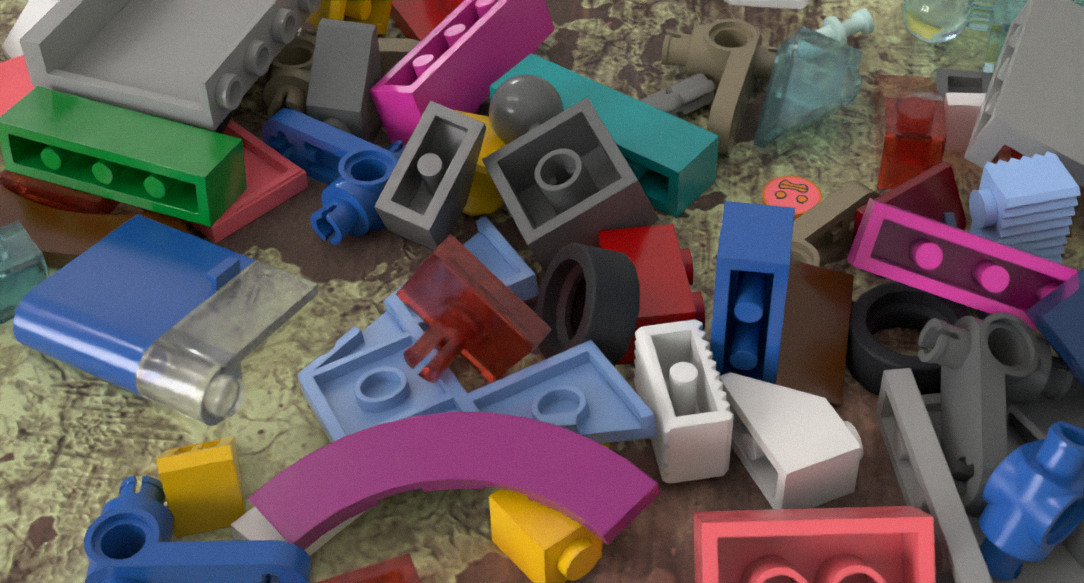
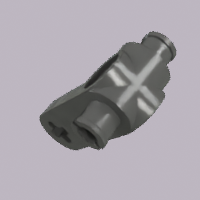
(979, 370)

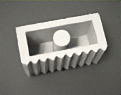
(687, 398)

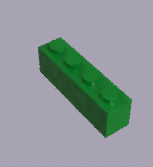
(123, 155)

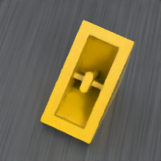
(202, 485)

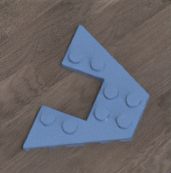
(371, 384)

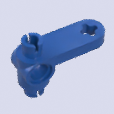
(347, 164)
(1033, 501)
(134, 546)

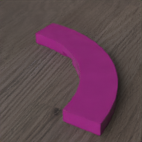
(456, 453)

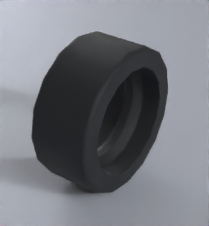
(589, 297)
(892, 307)

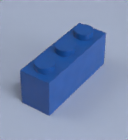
(751, 289)

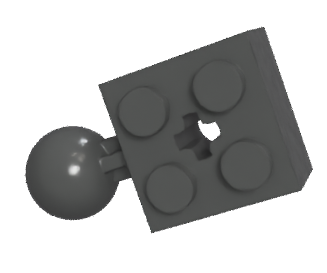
(560, 169)

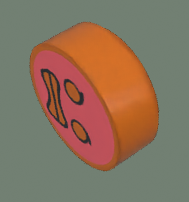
(791, 192)

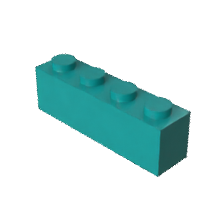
(665, 153)

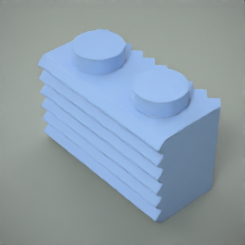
(1026, 204)

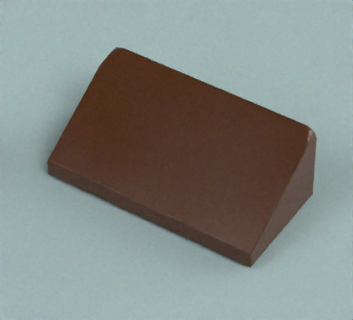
(815, 331)

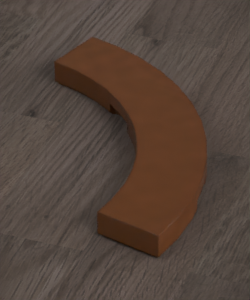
(65, 233)

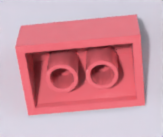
(815, 545)

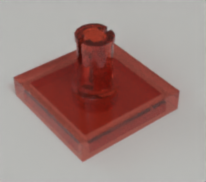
(467, 315)

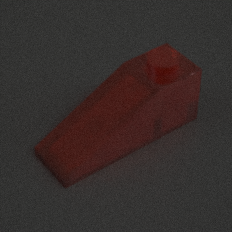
(907, 128)

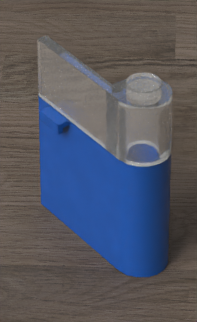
(161, 316)

